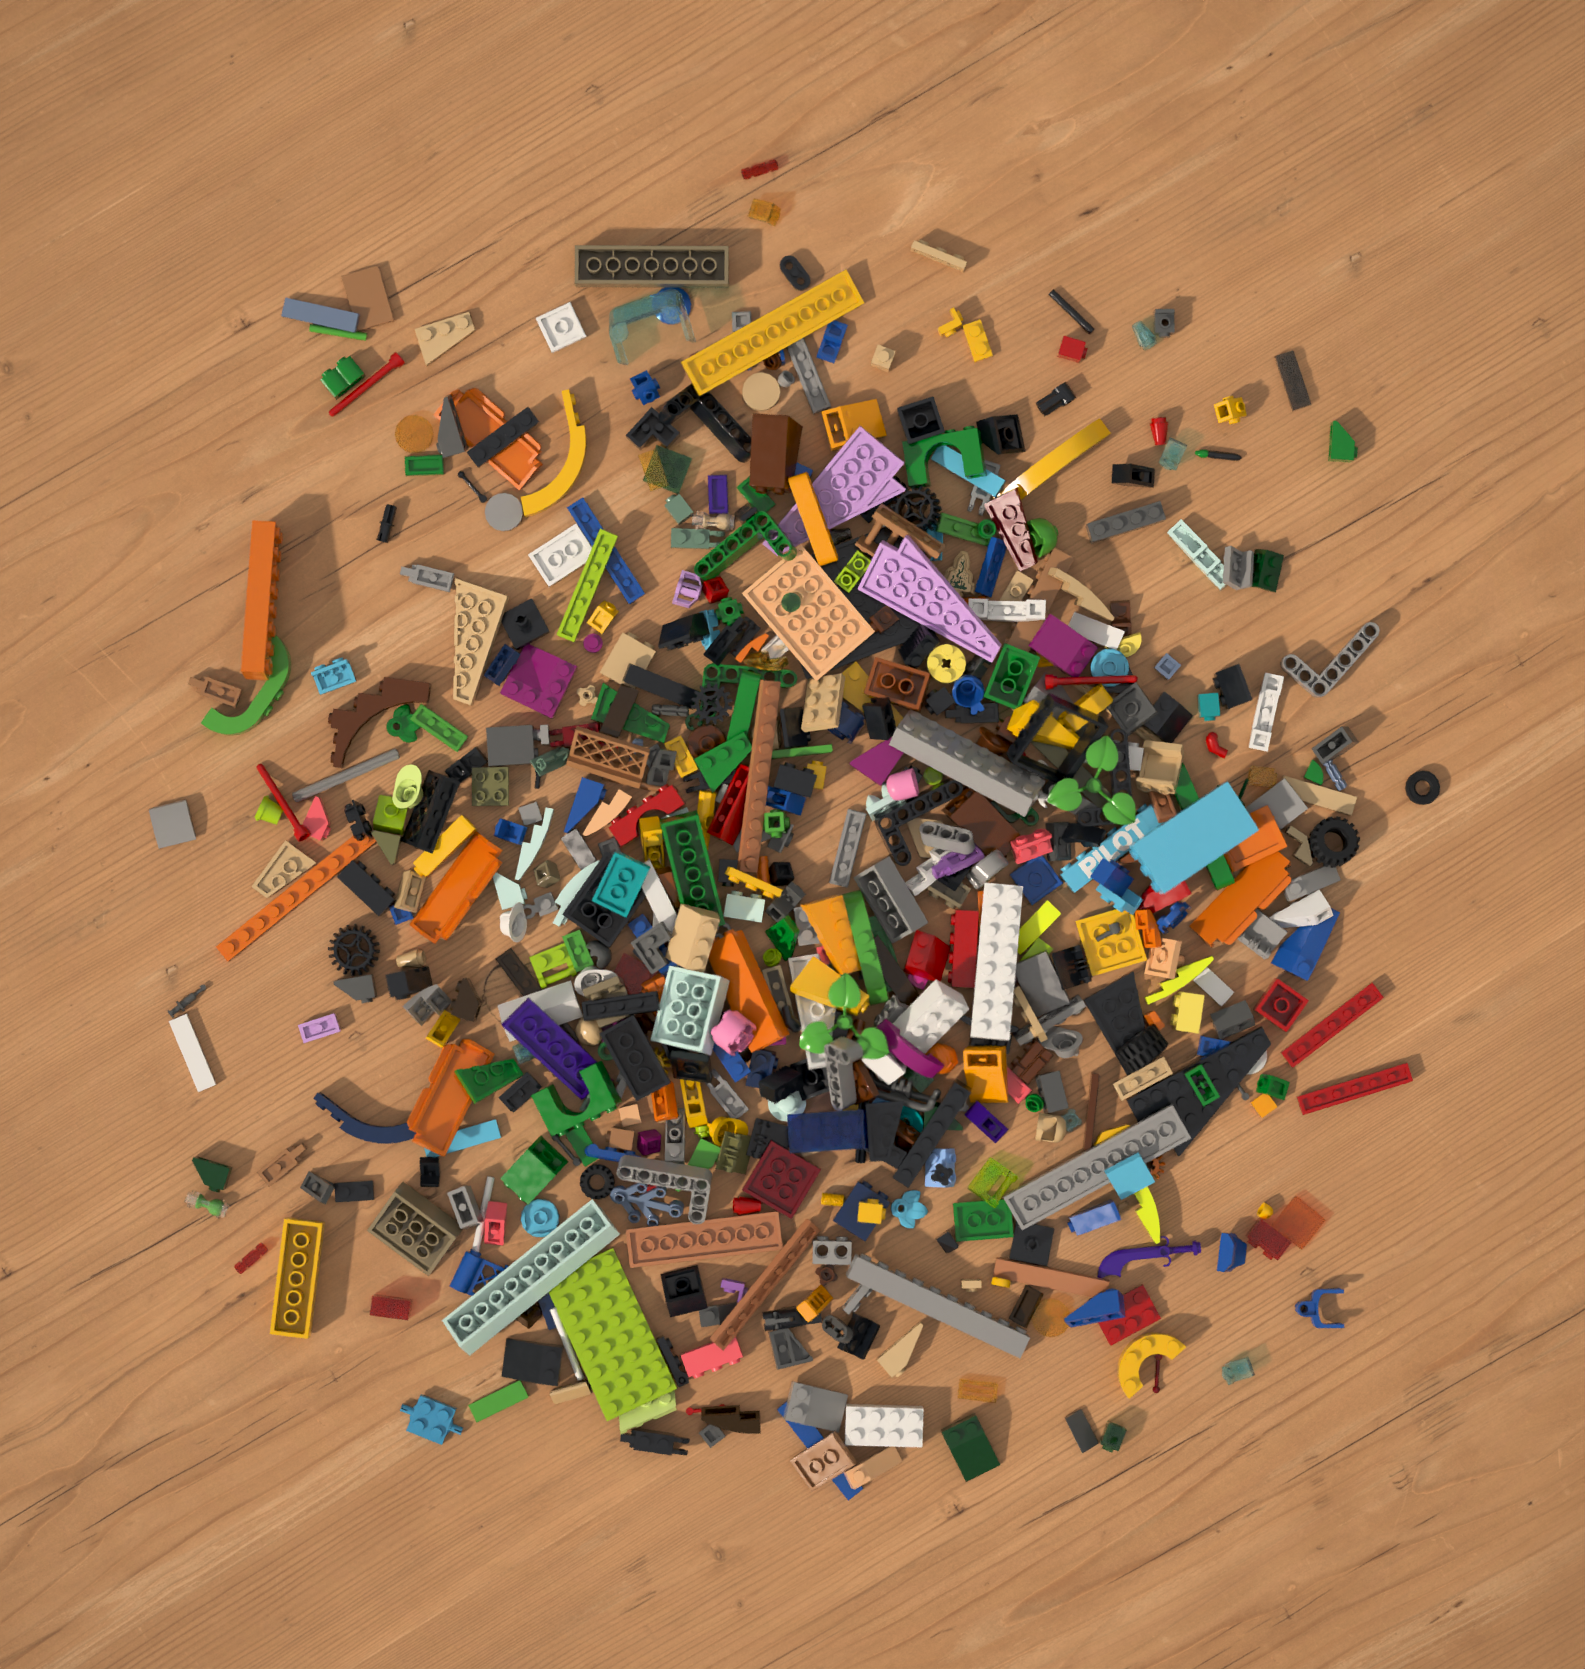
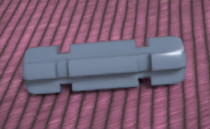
(1335, 775)

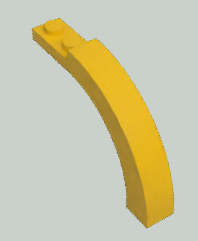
(1059, 458)
(562, 484)

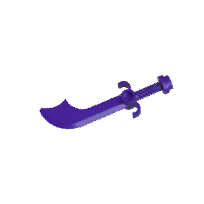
(1116, 1260)

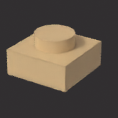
(971, 1284)

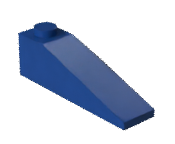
(1303, 948)

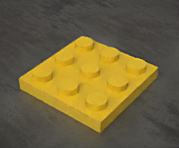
(1115, 950)

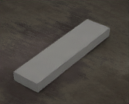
(808, 376)
(847, 848)

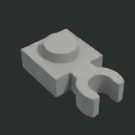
(543, 904)

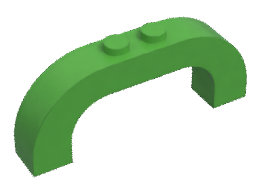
(262, 703)
(865, 947)

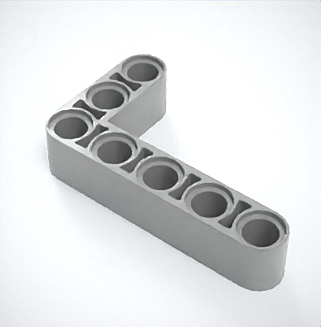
(1335, 664)
(671, 1176)

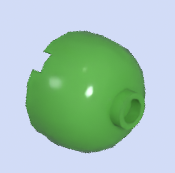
(1043, 536)

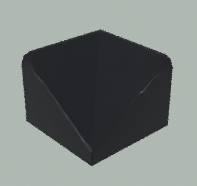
(781, 873)
(947, 1242)

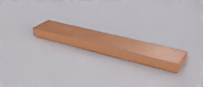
(1049, 1277)

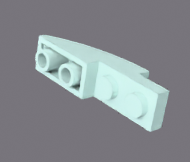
(570, 891)

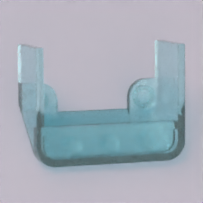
(667, 302)

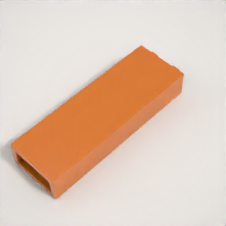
(747, 988)

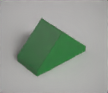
(1210, 1092)

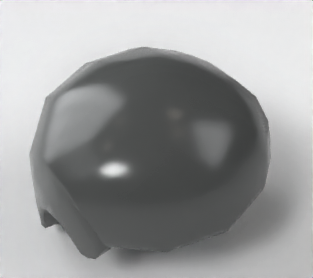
(601, 951)

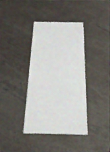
(1096, 631)

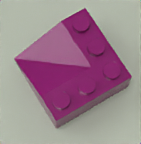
(539, 680)

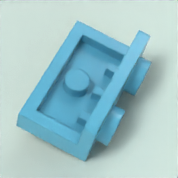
(333, 676)
(1128, 902)

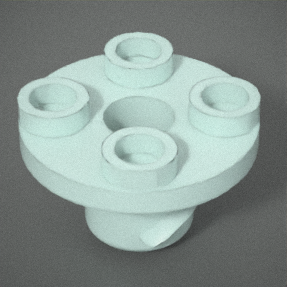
(791, 1105)

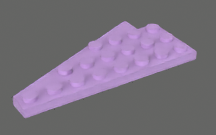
(849, 485)
(918, 590)

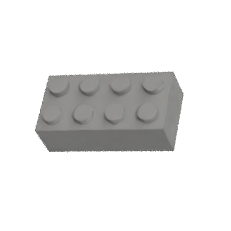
(890, 900)

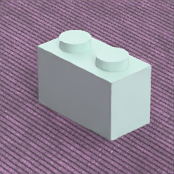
(744, 907)

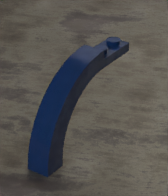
(362, 1130)

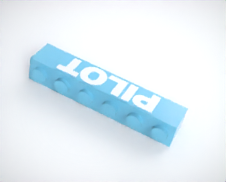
(1111, 848)

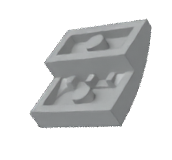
(172, 824)
(426, 1003)

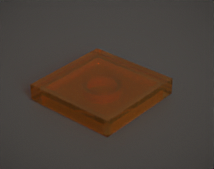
(1298, 1222)

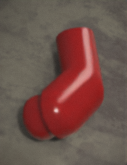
(1213, 745)

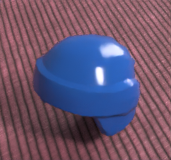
(969, 692)

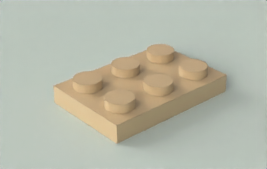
(823, 703)

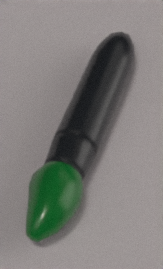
(1218, 455)

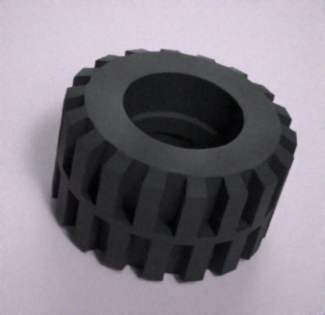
(1347, 834)
(1142, 1049)

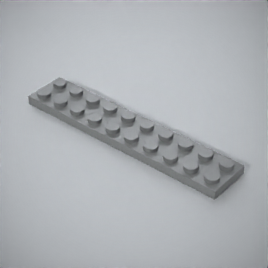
(1086, 1171)

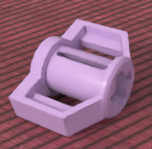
(687, 589)

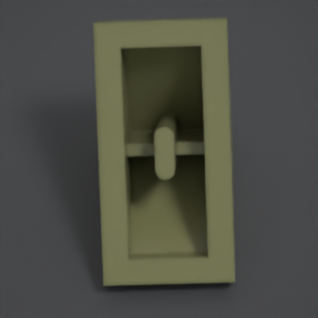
(389, 844)

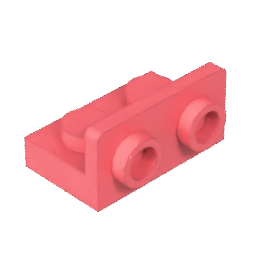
(1031, 846)

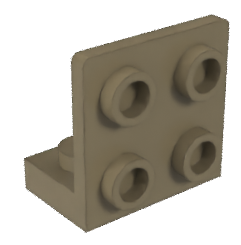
(609, 988)

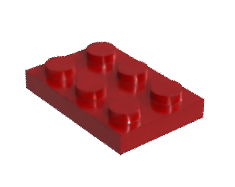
(1139, 1314)

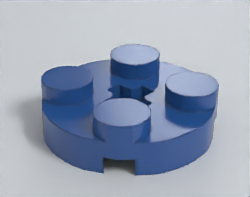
(1177, 914)

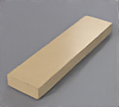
(1323, 796)

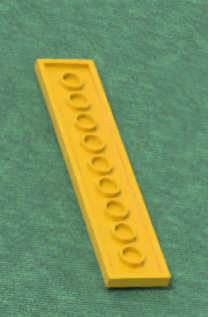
(772, 332)

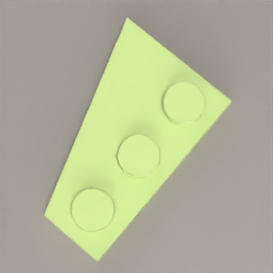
(651, 1410)

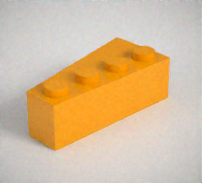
(834, 932)

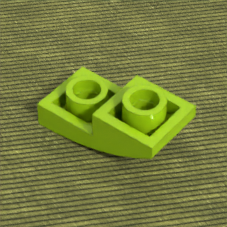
(853, 571)

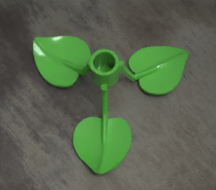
(1066, 794)
(844, 994)

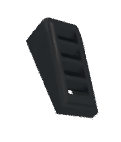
(745, 513)

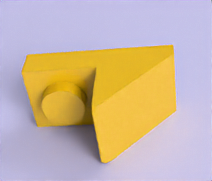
(443, 1029)

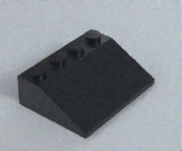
(594, 918)

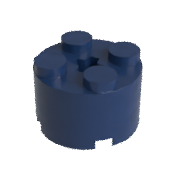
(849, 724)

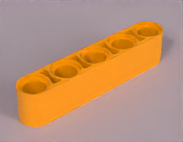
(813, 519)

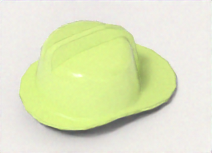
(408, 787)

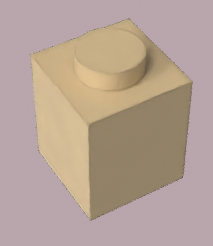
(883, 358)

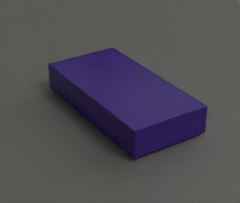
(718, 494)

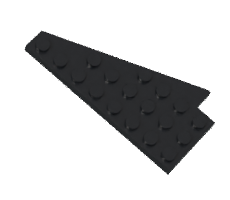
(1225, 1069)

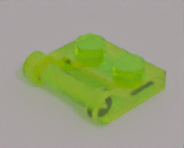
(986, 1180)

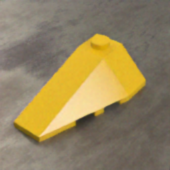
(1050, 733)

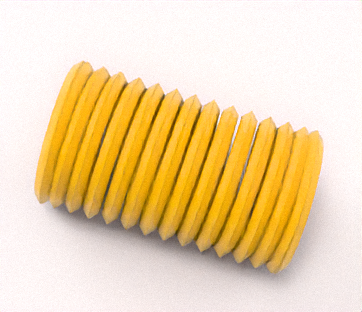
(832, 1199)

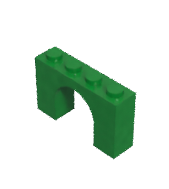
(967, 441)
(602, 1097)

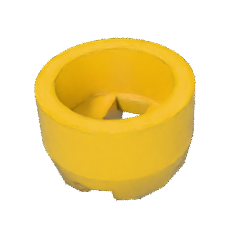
(1265, 1211)

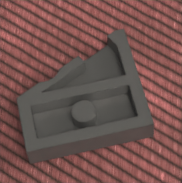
(787, 1349)

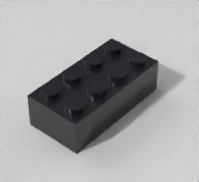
(635, 1058)

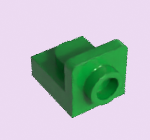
(1272, 1086)

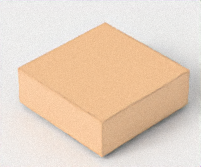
(630, 1115)

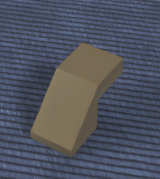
(1303, 851)

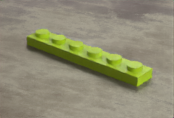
(587, 585)

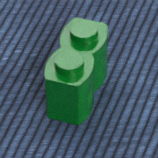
(342, 377)

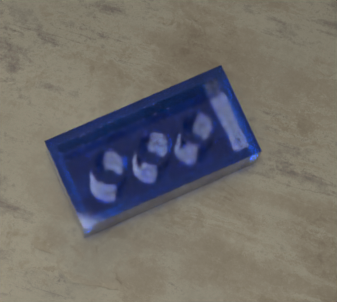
(827, 1131)

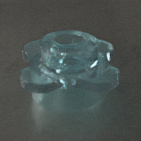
(1075, 1120)

